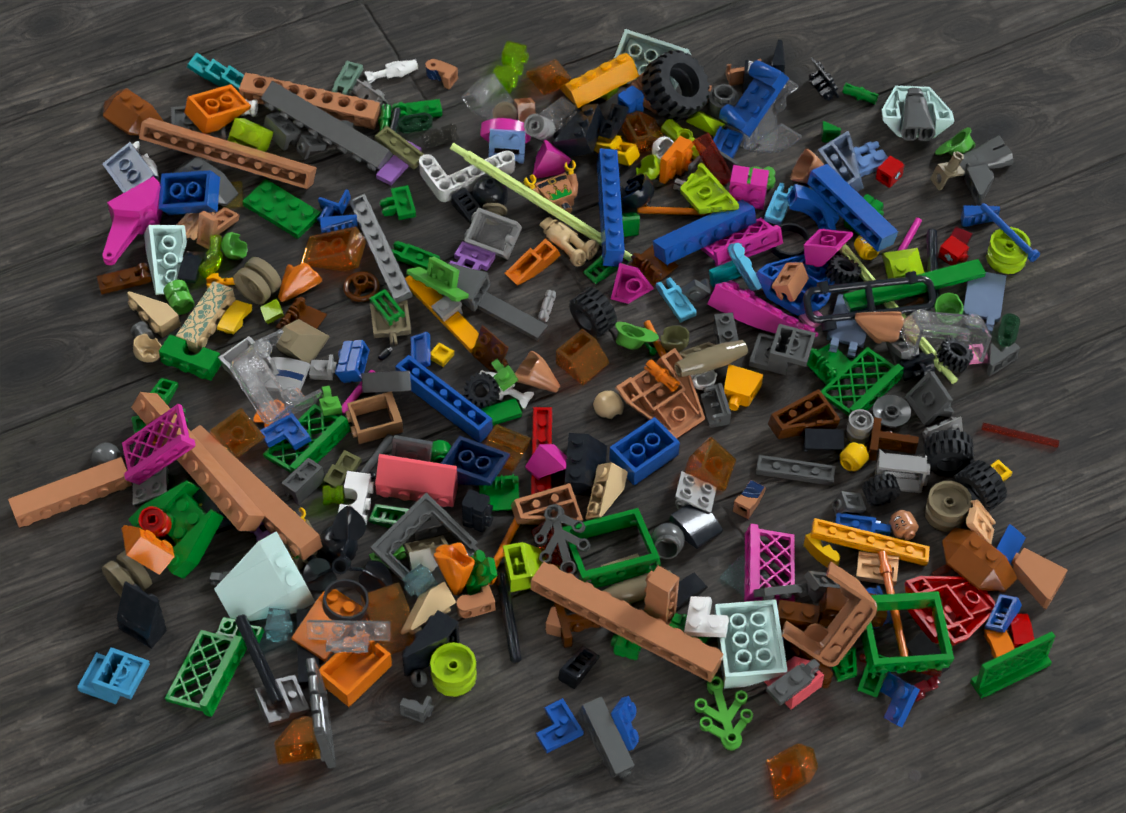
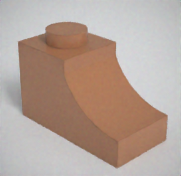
(524, 108)

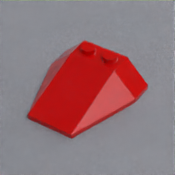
(962, 605)

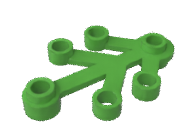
(724, 716)

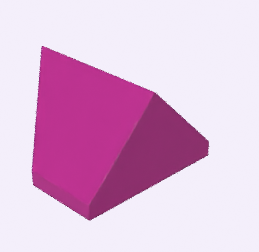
(549, 161)
(629, 284)
(546, 460)

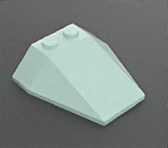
(893, 110)
(264, 581)

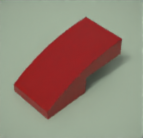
(1021, 630)

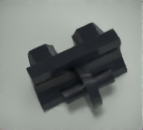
(917, 367)

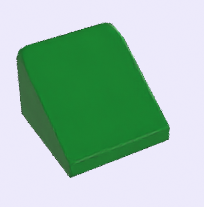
(829, 132)

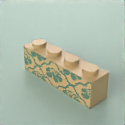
(206, 316)

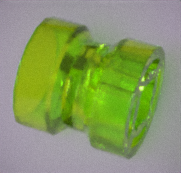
(333, 495)

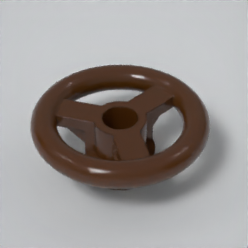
(361, 283)

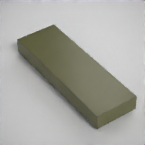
(399, 147)

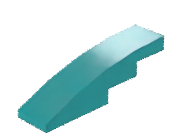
(215, 72)

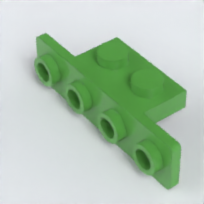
(440, 277)

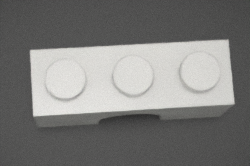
(358, 487)

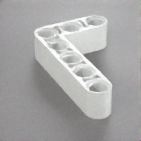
(445, 186)

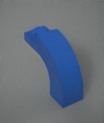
(810, 203)

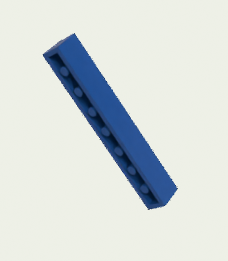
(610, 207)

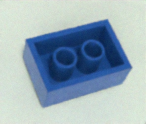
(189, 192)
(644, 450)

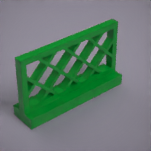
(877, 390)
(317, 447)
(1013, 666)
(222, 673)

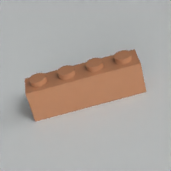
(661, 594)

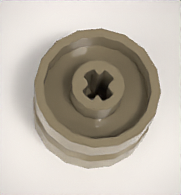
(257, 280)
(948, 506)
(126, 570)

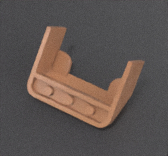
(833, 643)

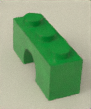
(203, 364)

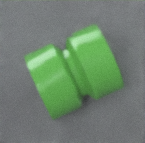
(179, 297)

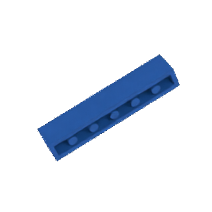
(852, 207)
(703, 232)
(446, 400)

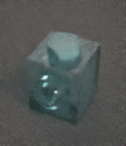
(278, 625)

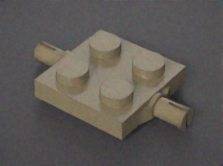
(398, 328)

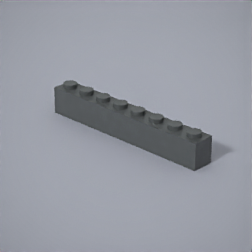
(326, 126)

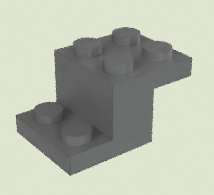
(786, 347)

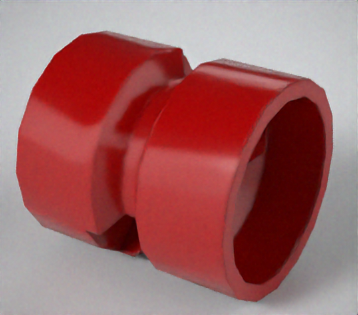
(155, 521)

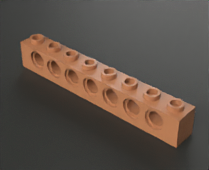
(341, 106)

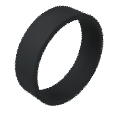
(793, 228)
(350, 584)

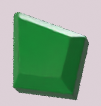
(847, 667)

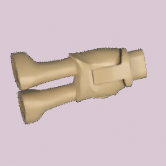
(562, 235)

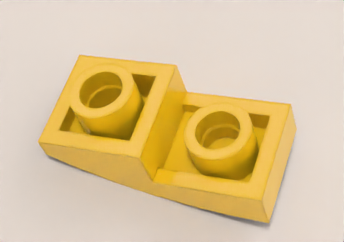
(233, 317)
(821, 554)

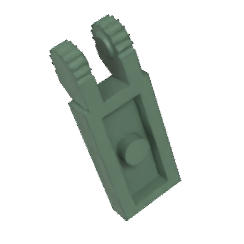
(347, 77)

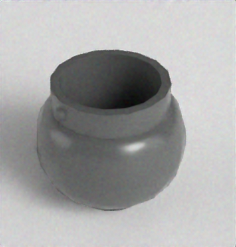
(668, 540)

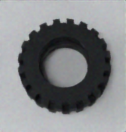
(663, 95)

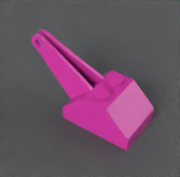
(131, 216)

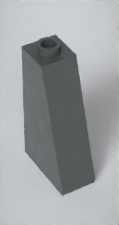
(606, 737)

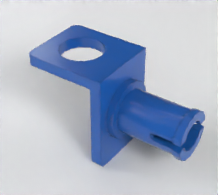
(330, 207)

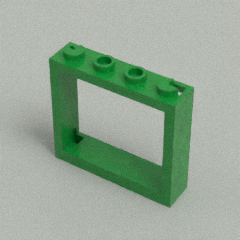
(621, 570)
(918, 663)

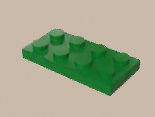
(281, 208)

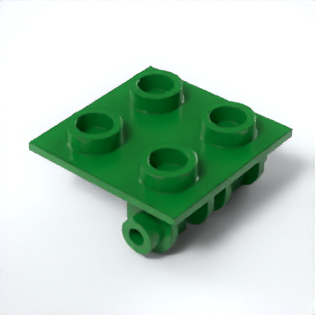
(826, 363)
(502, 492)

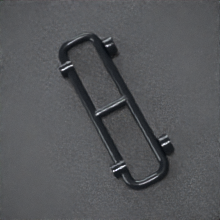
(829, 321)

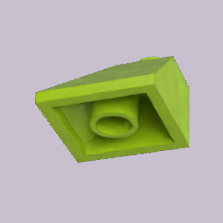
(901, 262)

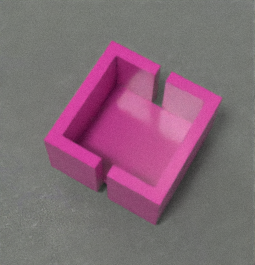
(751, 193)

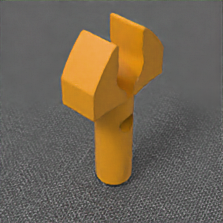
(215, 277)

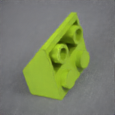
(250, 134)
(521, 564)

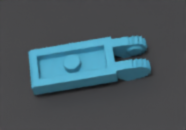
(778, 206)
(744, 266)
(676, 300)

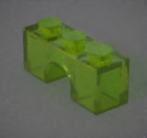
(514, 57)

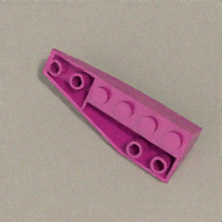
(751, 309)

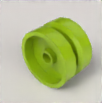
(1005, 254)
(453, 669)

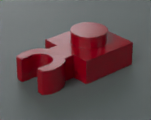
(925, 686)

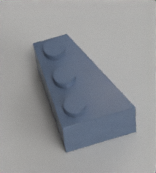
(842, 158)

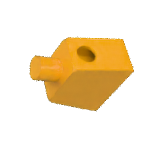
(741, 386)

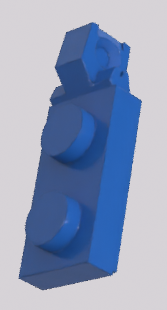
(864, 523)

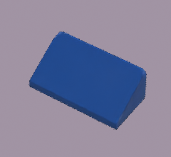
(1011, 543)

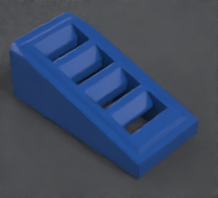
(974, 215)
(336, 223)
(1002, 602)

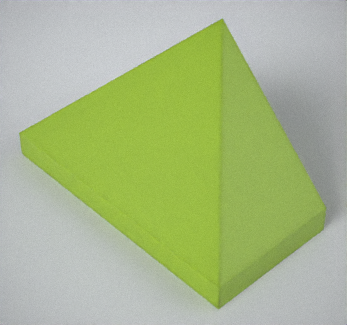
(705, 122)

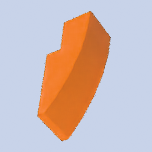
(533, 262)

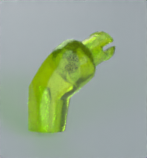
(213, 257)

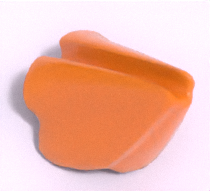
(297, 281)
(454, 565)

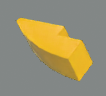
(626, 151)

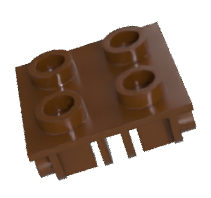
(651, 266)
(305, 313)
(489, 348)

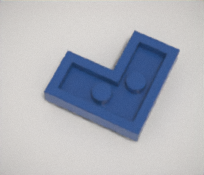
(286, 428)
(903, 698)
(622, 716)
(564, 727)

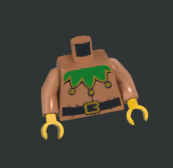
(558, 189)

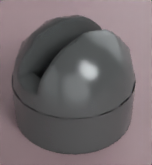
(414, 682)

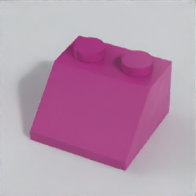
(824, 245)

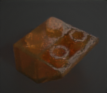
(641, 130)
(581, 357)

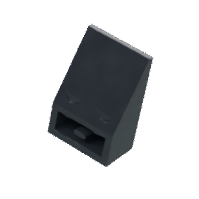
(140, 615)
(438, 631)

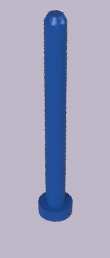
(1032, 254)

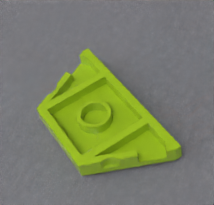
(707, 193)

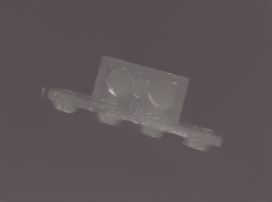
(348, 635)

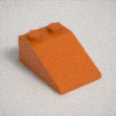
(215, 108)
(147, 549)
(338, 604)

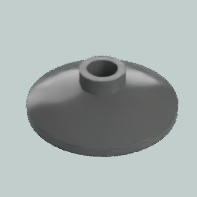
(892, 405)

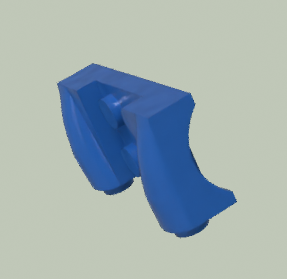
(756, 99)

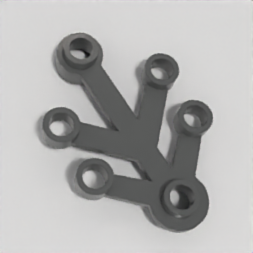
(560, 537)

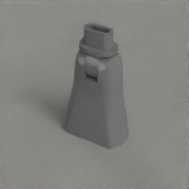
(916, 117)
(992, 153)

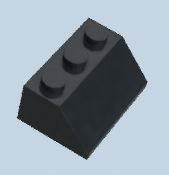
(583, 458)

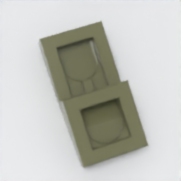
(338, 472)

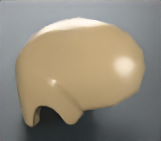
(146, 348)
(608, 404)

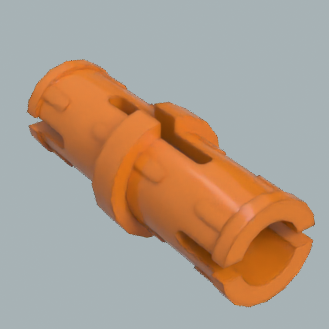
(662, 375)

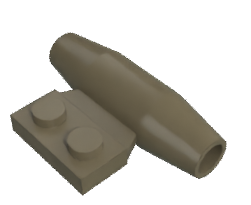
(709, 357)
(629, 590)

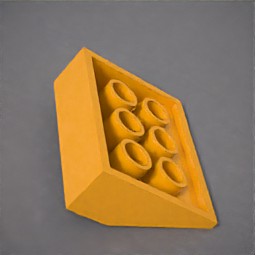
(600, 80)

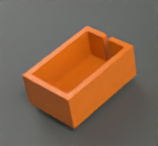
(352, 673)

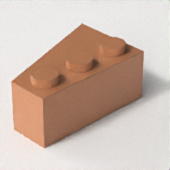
(532, 507)

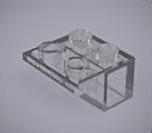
(485, 96)

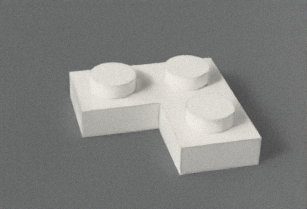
(701, 623)

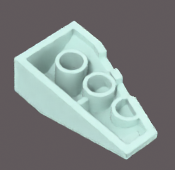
(165, 253)

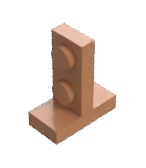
(214, 224)

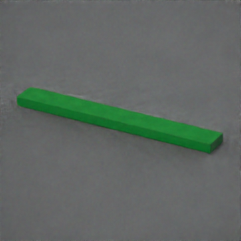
(941, 278)

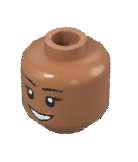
(903, 525)

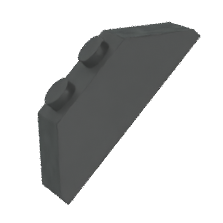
(226, 190)

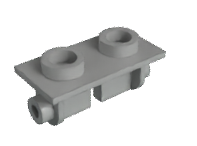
(365, 89)
(951, 423)

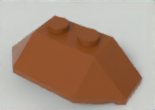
(128, 111)
(977, 561)

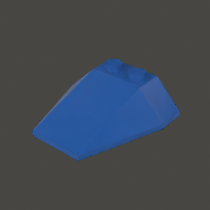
(769, 273)

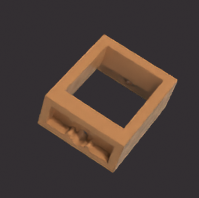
(372, 404)

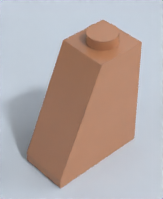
(1038, 575)

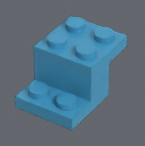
(113, 675)

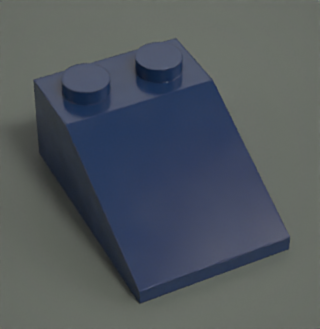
(475, 461)

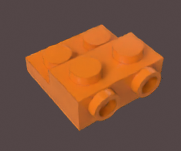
(676, 159)

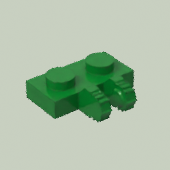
(399, 203)
(482, 573)

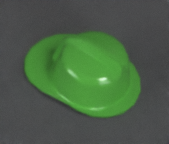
(960, 143)
(633, 336)

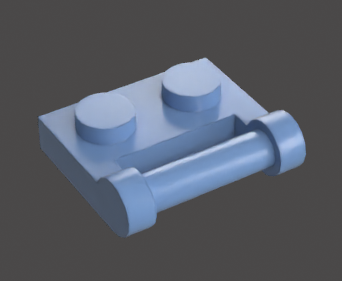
(507, 140)

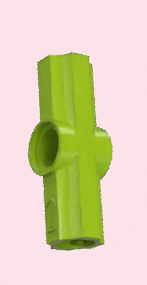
(673, 131)

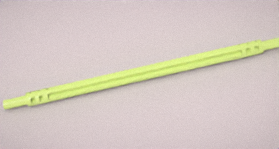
(531, 195)
(924, 344)

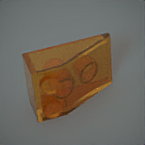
(335, 250)
(391, 606)

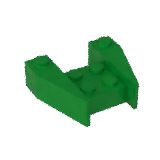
(190, 528)

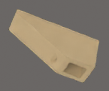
(158, 314)
(606, 488)
(427, 604)

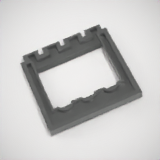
(408, 525)
(321, 713)

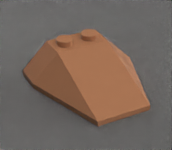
(674, 410)

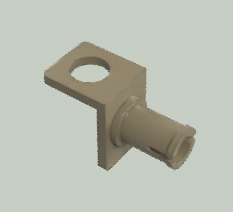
(948, 170)

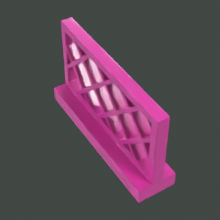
(753, 243)
(162, 455)
(753, 561)

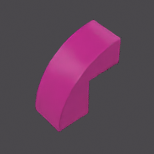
(502, 123)

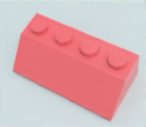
(413, 478)

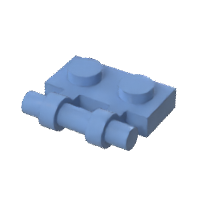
(870, 162)

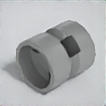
(539, 127)
(859, 426)

